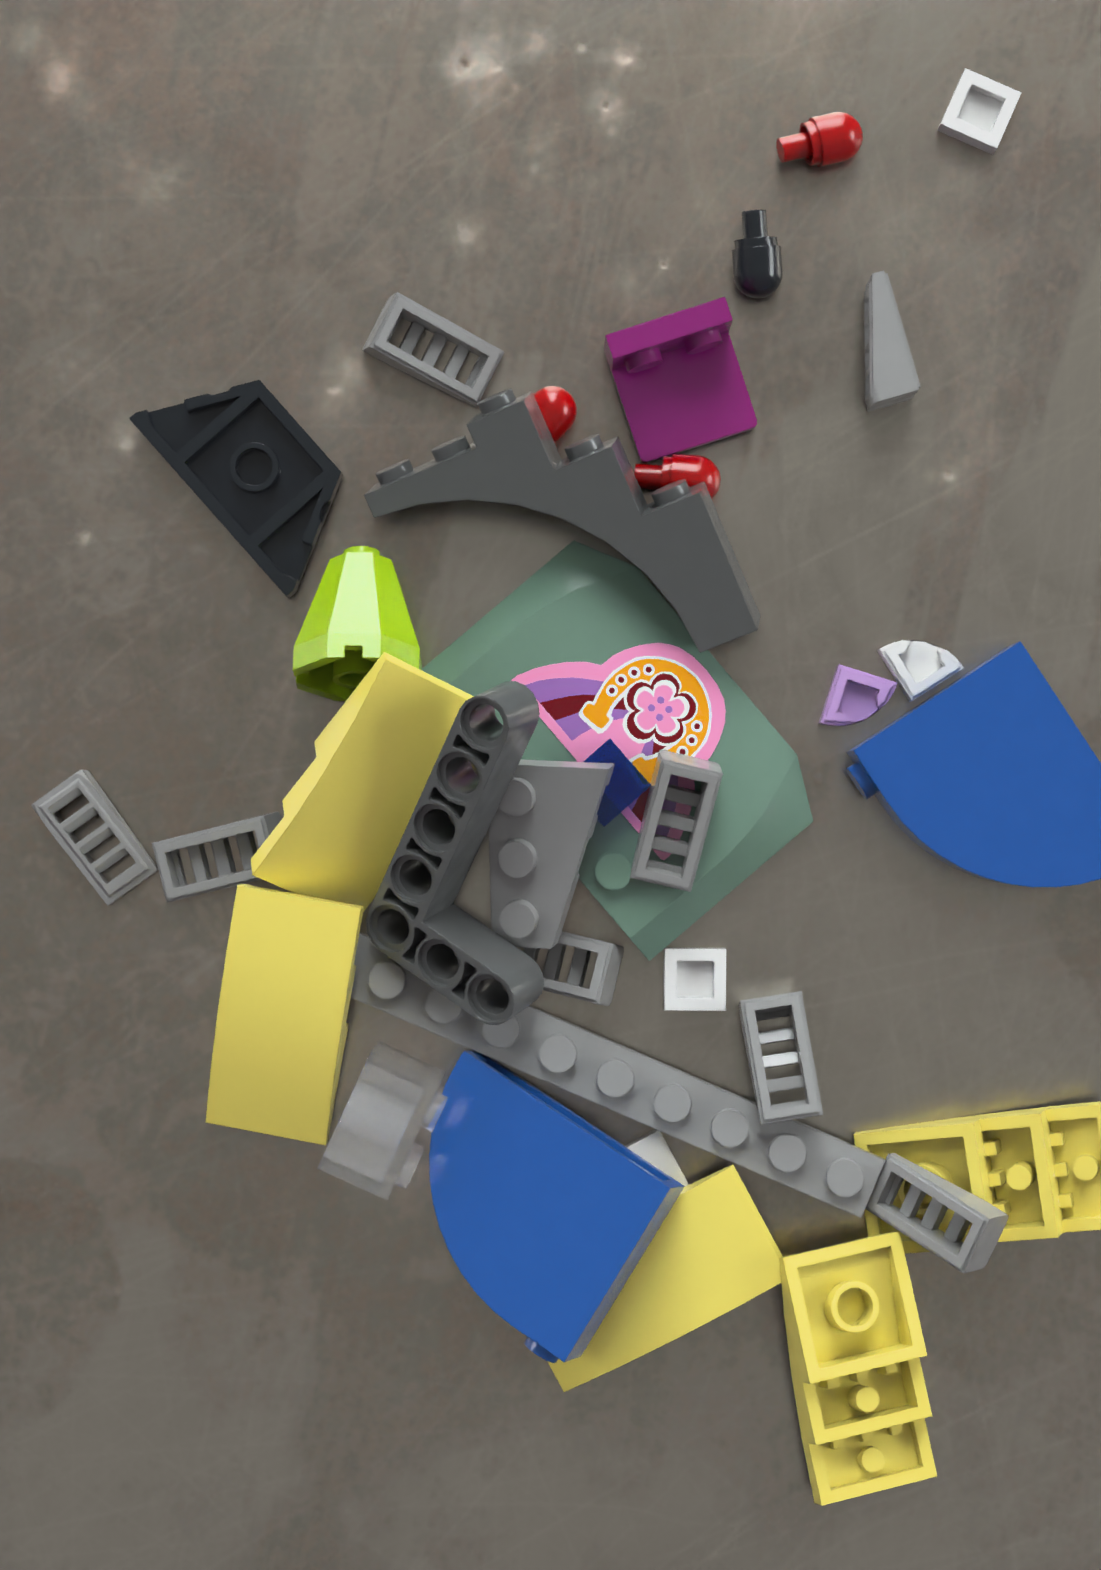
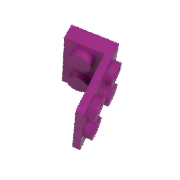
(680, 380)

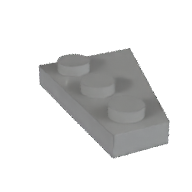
(540, 847)

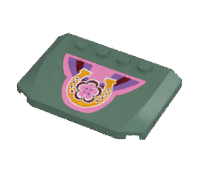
(623, 668)

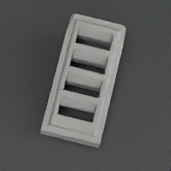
(421, 318)
(888, 359)
(84, 783)
(704, 800)
(171, 866)
(604, 973)
(770, 1008)
(948, 1245)

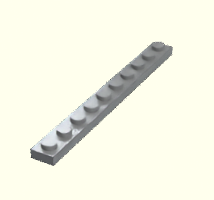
(630, 1086)

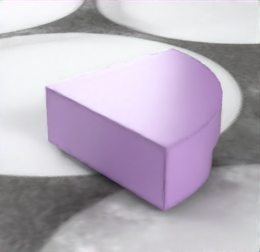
(854, 696)

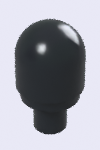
(757, 257)

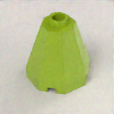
(351, 624)

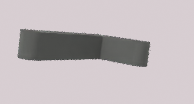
(427, 900)

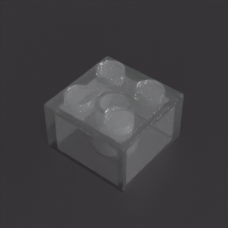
(382, 1119)

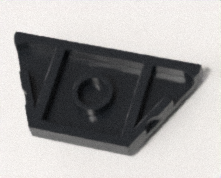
(251, 472)

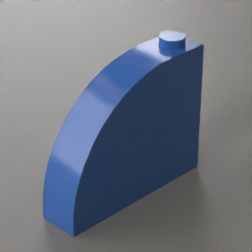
(991, 778)
(539, 1205)

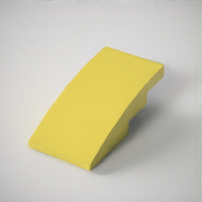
(361, 786)
(283, 1013)
(1025, 1162)
(697, 1267)
(857, 1367)

